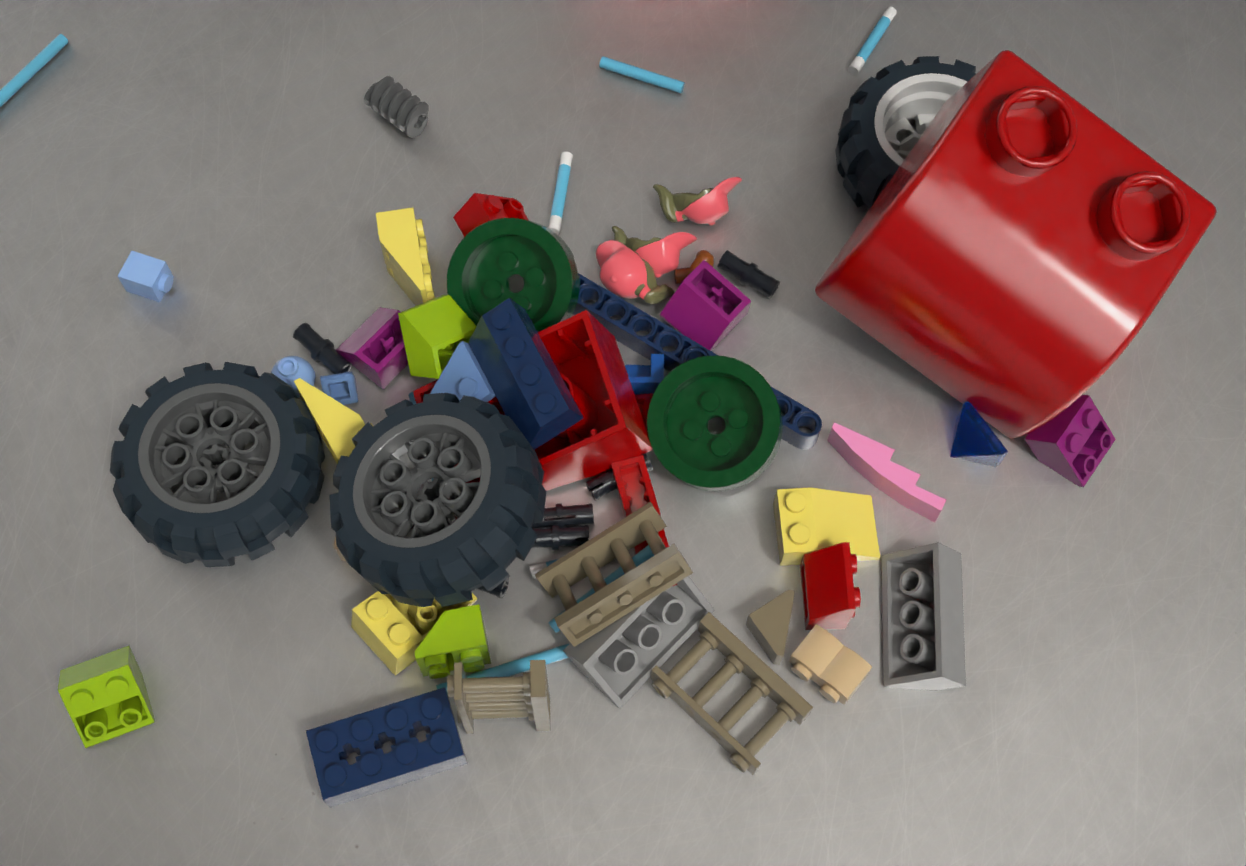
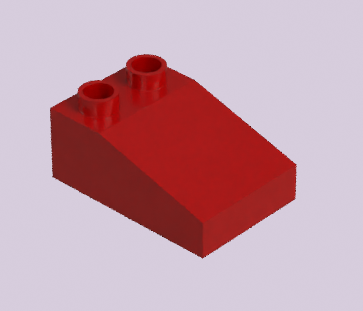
(602, 390)

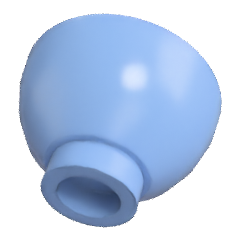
(292, 368)

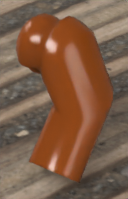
(681, 273)

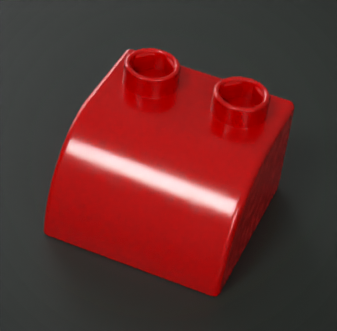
(1016, 248)

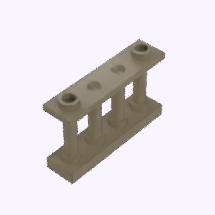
(623, 594)
(763, 684)
(502, 696)

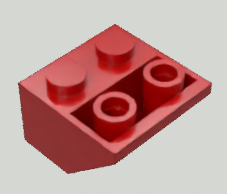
(484, 208)
(829, 587)

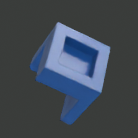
(646, 377)

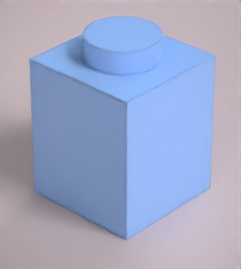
(146, 276)

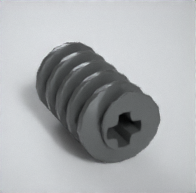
(398, 106)

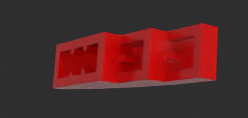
(635, 490)

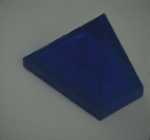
(975, 440)

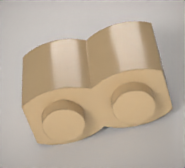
(829, 665)

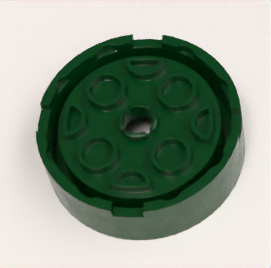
(507, 247)
(707, 390)

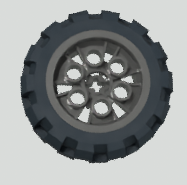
(216, 410)
(423, 444)

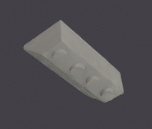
(923, 619)
(626, 651)

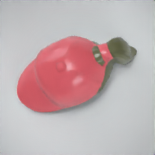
(699, 208)
(660, 253)
(628, 274)

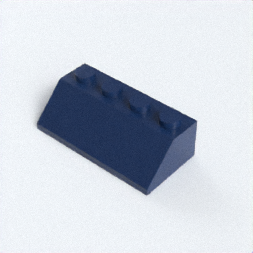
(523, 373)

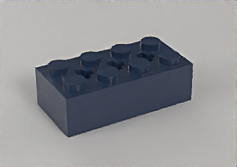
(368, 732)

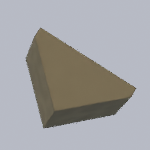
(771, 625)

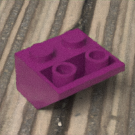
(706, 306)
(377, 347)
(1073, 441)

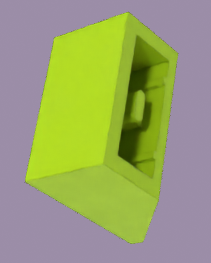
(432, 334)
(453, 639)
(106, 696)

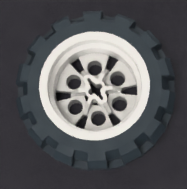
(880, 117)

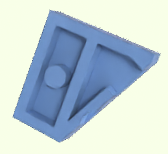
(464, 376)

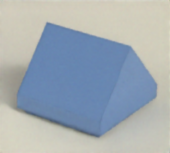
(340, 387)

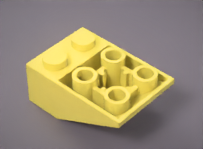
(406, 253)
(396, 628)

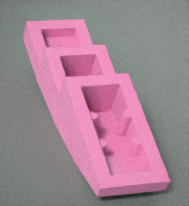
(874, 464)

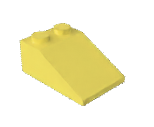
(333, 420)
(822, 518)

